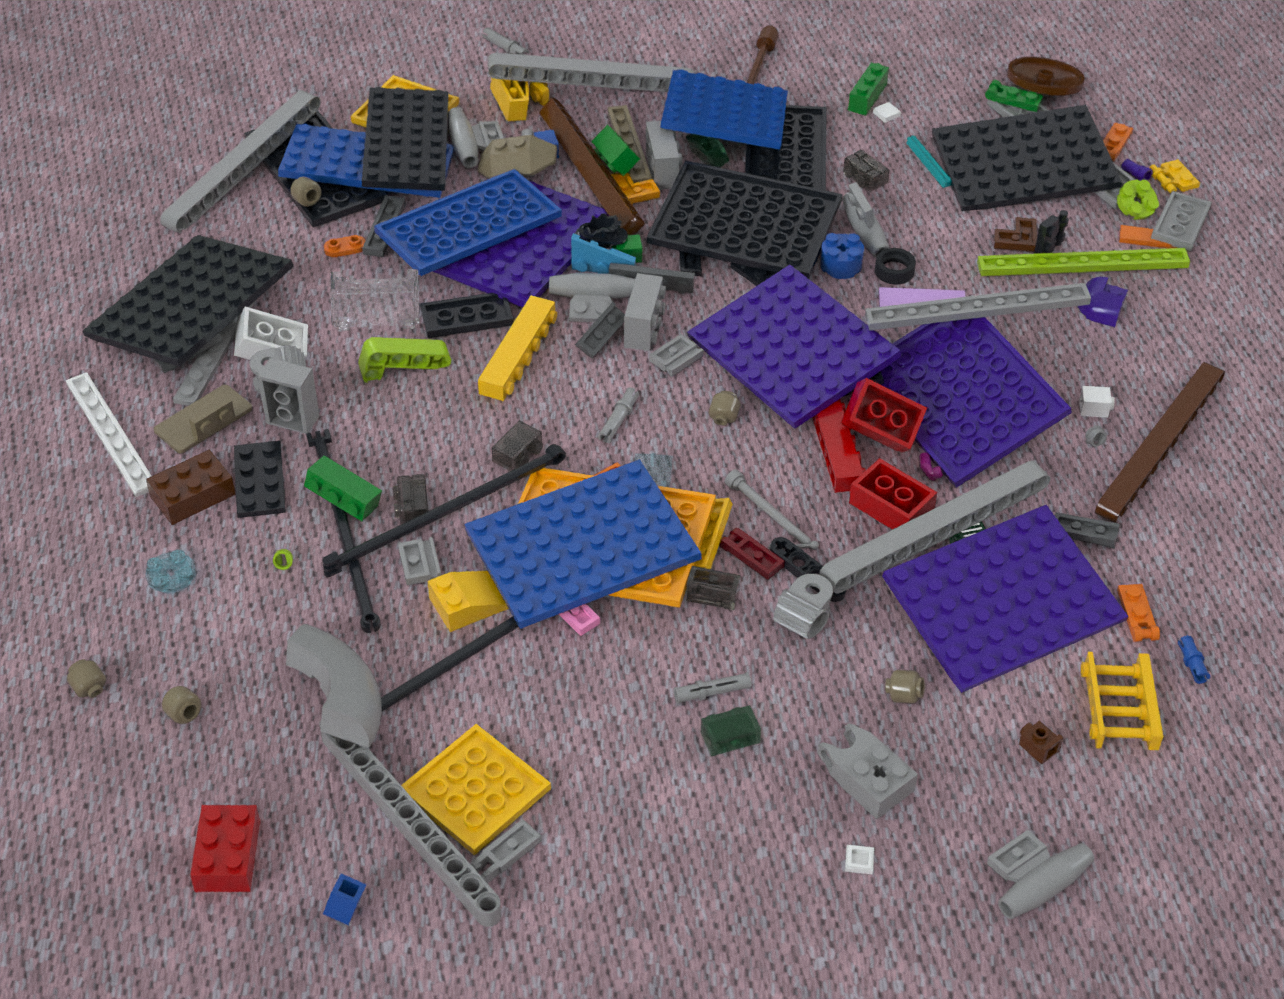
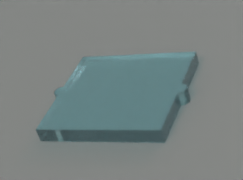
(658, 467)

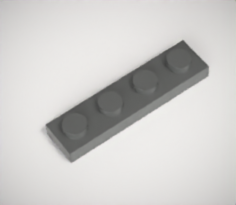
(390, 208)
(673, 280)

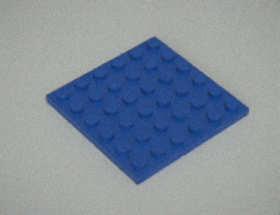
(725, 109)

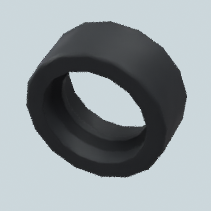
(895, 276)

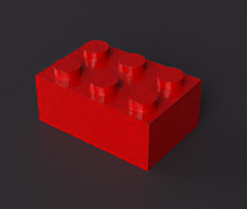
(883, 415)
(891, 495)
(225, 848)

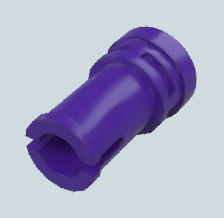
(1136, 170)

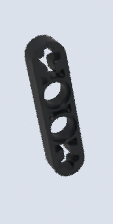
(795, 553)

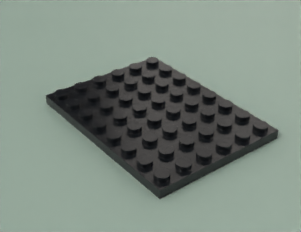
(1025, 158)
(744, 219)
(188, 300)

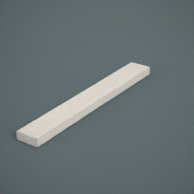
(110, 433)

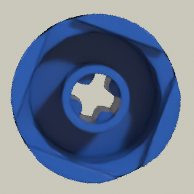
(842, 255)

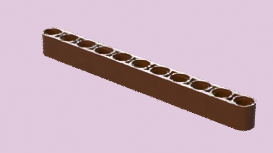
(591, 166)
(1157, 443)

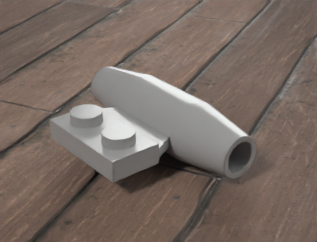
(468, 138)
(863, 220)
(590, 292)
(1035, 872)

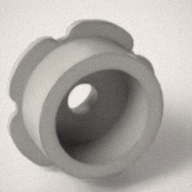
(1096, 433)

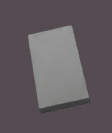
(1181, 220)

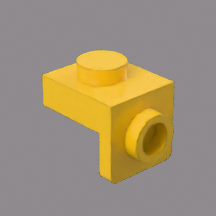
(539, 92)

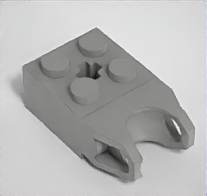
(869, 771)

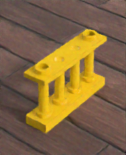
(1143, 690)

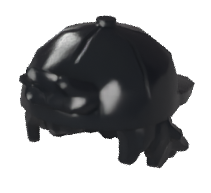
(603, 230)

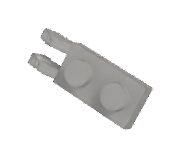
(507, 850)

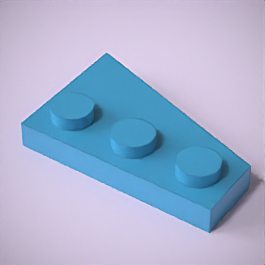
(593, 258)

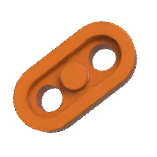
(344, 246)

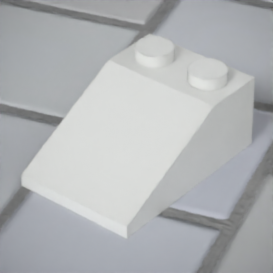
(264, 331)

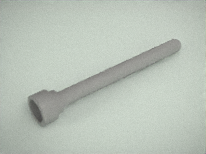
(736, 481)

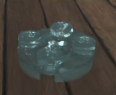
(158, 567)

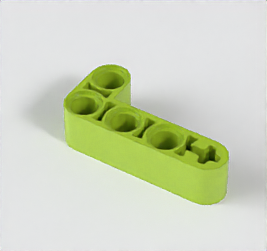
(401, 353)

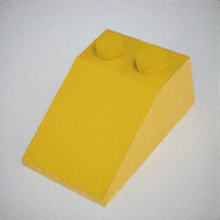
(465, 597)

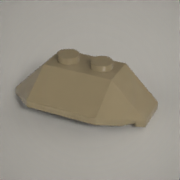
(523, 153)

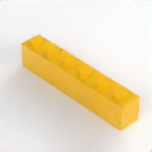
(517, 348)

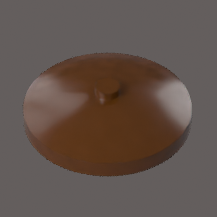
(1045, 76)

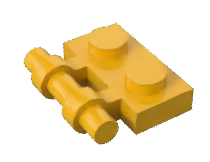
(1177, 176)

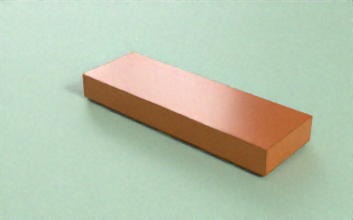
(1140, 236)

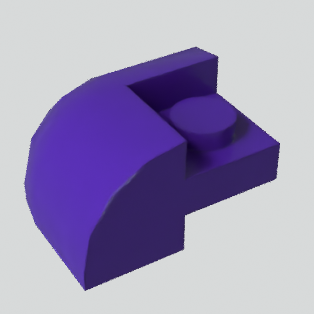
(1105, 301)

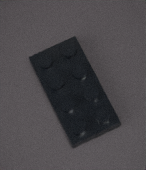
(465, 314)
(259, 479)

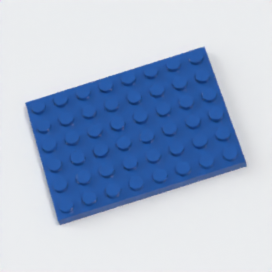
(581, 543)

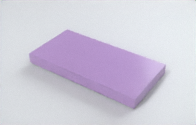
(899, 296)

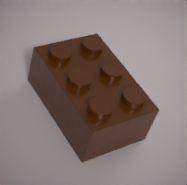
(190, 487)

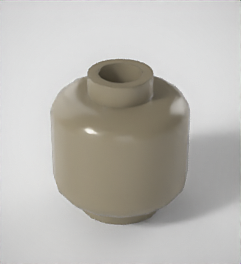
(305, 191)
(724, 408)
(86, 678)
(905, 686)
(181, 704)

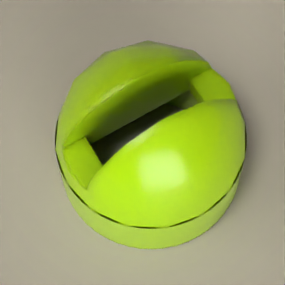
(277, 559)

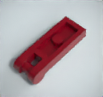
(752, 553)

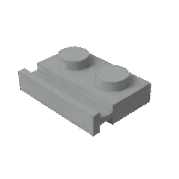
(676, 355)
(419, 561)

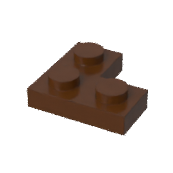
(1021, 238)

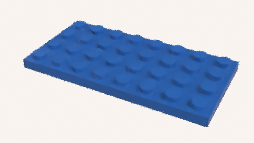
(335, 158)
(467, 221)

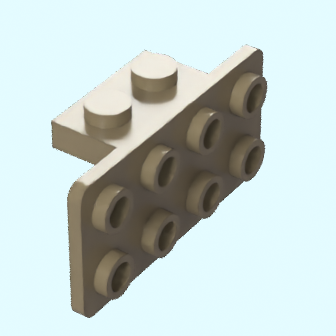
(202, 418)

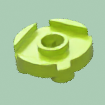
(1147, 196)

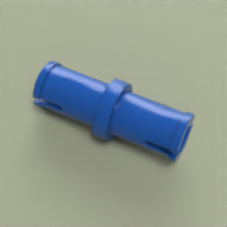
(1193, 659)

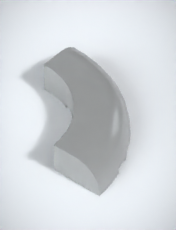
(349, 685)

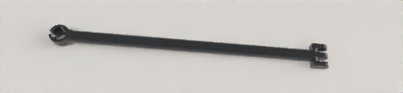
(348, 543)
(333, 562)
(448, 663)

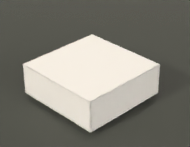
(886, 112)
(859, 859)

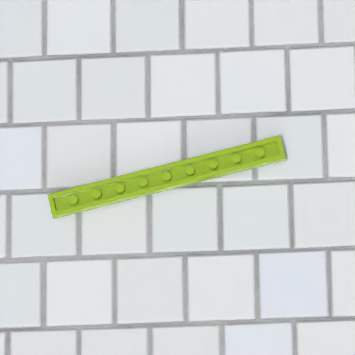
(1083, 262)

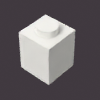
(1096, 401)

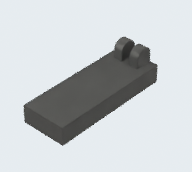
(601, 331)
(1090, 529)

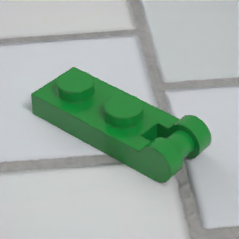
(1013, 96)

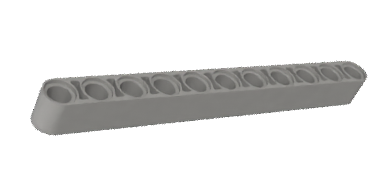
(580, 72)
(239, 162)
(934, 526)
(387, 788)

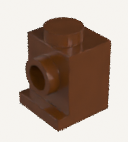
(1040, 741)

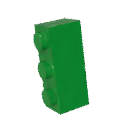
(868, 88)
(614, 151)
(342, 488)

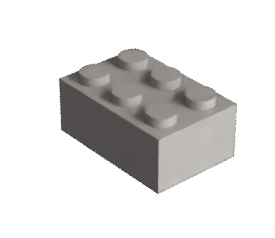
(662, 154)
(644, 312)
(288, 395)

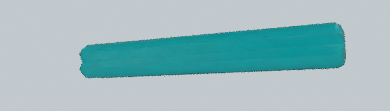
(928, 161)

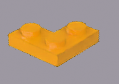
(637, 191)

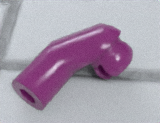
(926, 467)

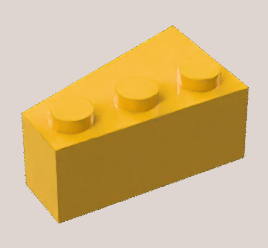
(511, 97)

